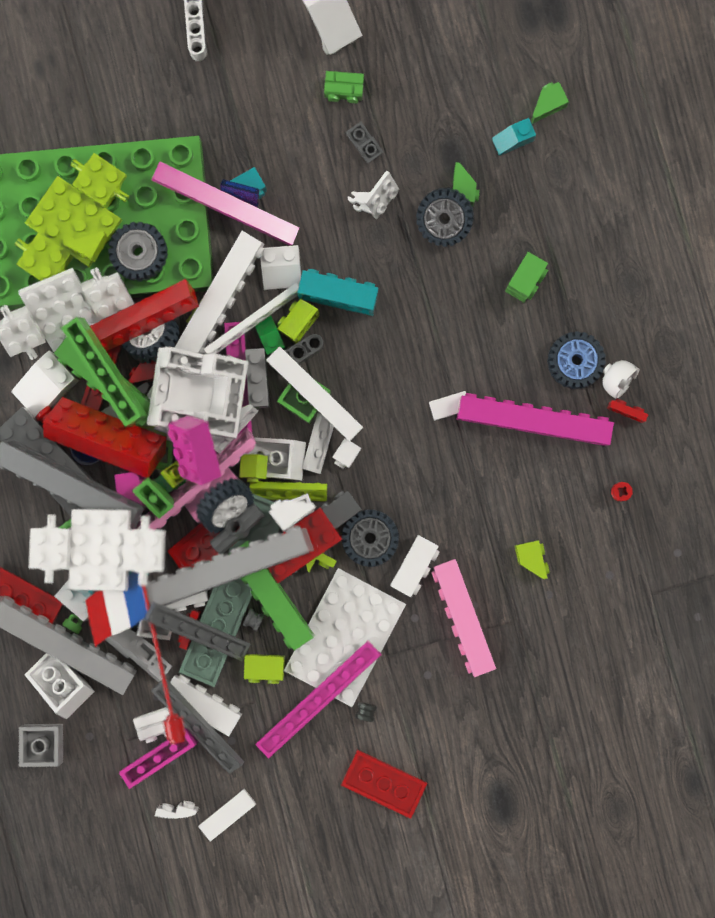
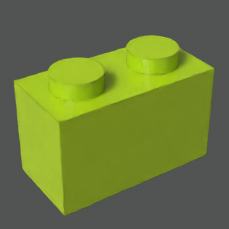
(264, 667)

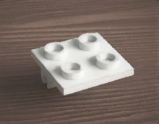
(379, 197)

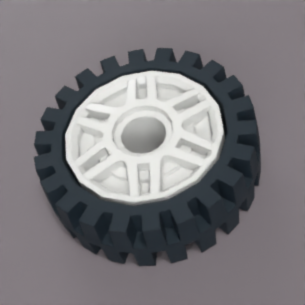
(146, 346)
(223, 503)

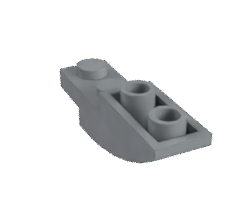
(139, 651)

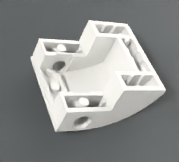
(200, 387)

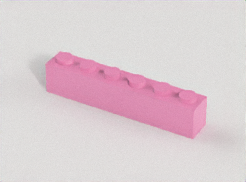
(464, 618)

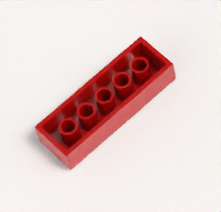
(104, 437)

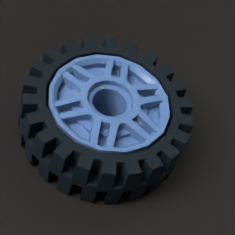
(579, 345)

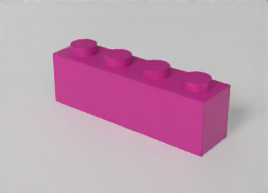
(155, 760)

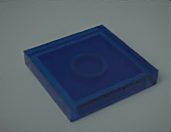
(243, 192)

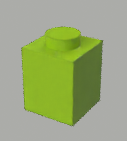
(253, 467)

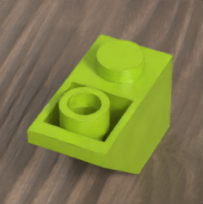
(172, 475)
(530, 557)

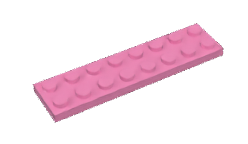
(186, 493)

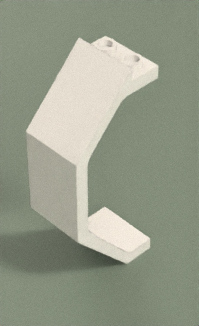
(334, 23)

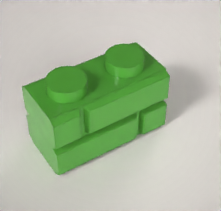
(344, 86)

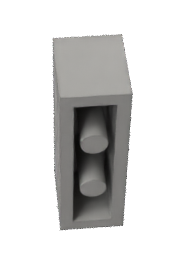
(257, 378)

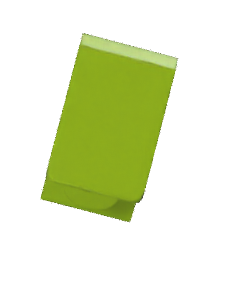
(324, 560)

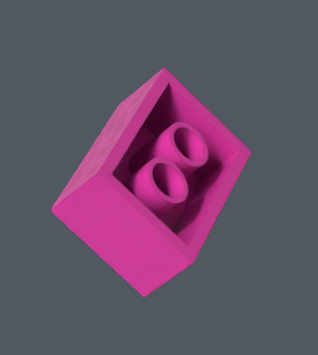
(194, 450)

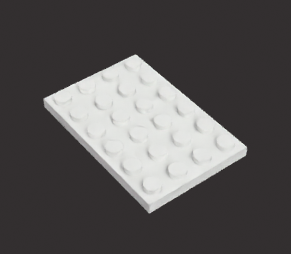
(341, 625)

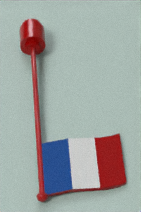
(118, 610)

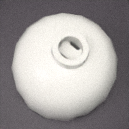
(618, 377)

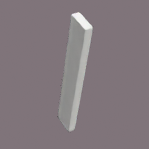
(252, 320)
(314, 393)

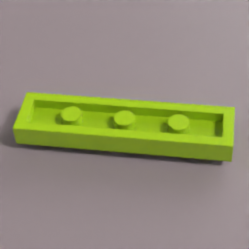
(289, 491)

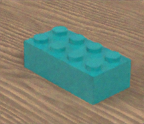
(337, 292)

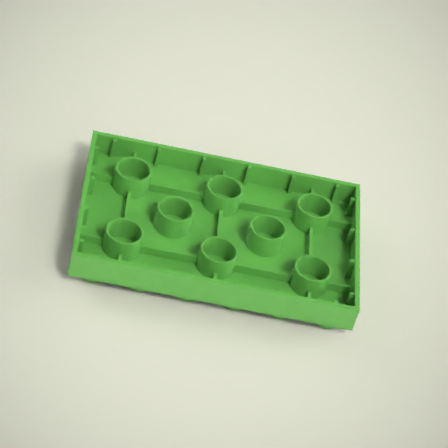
(178, 218)

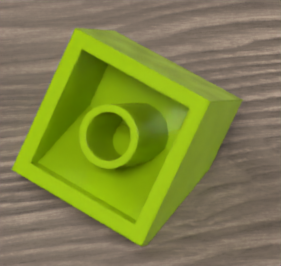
(298, 320)

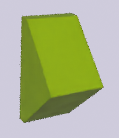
(89, 245)

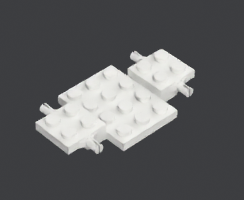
(54, 304)
(98, 549)

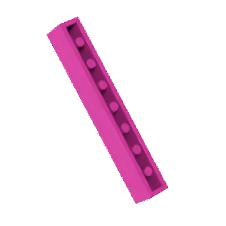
(534, 420)

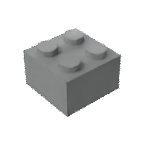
(40, 745)

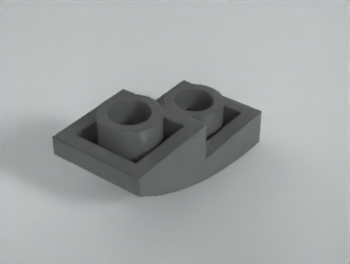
(364, 142)

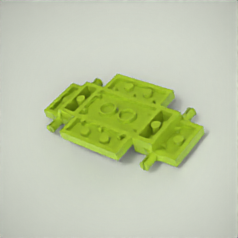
(71, 213)

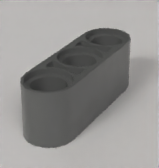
(305, 346)

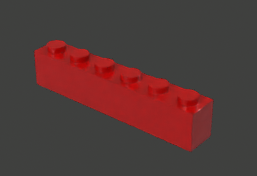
(145, 315)

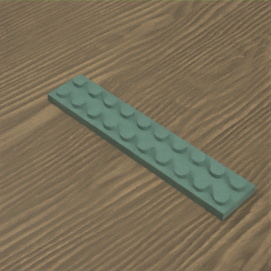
(226, 608)

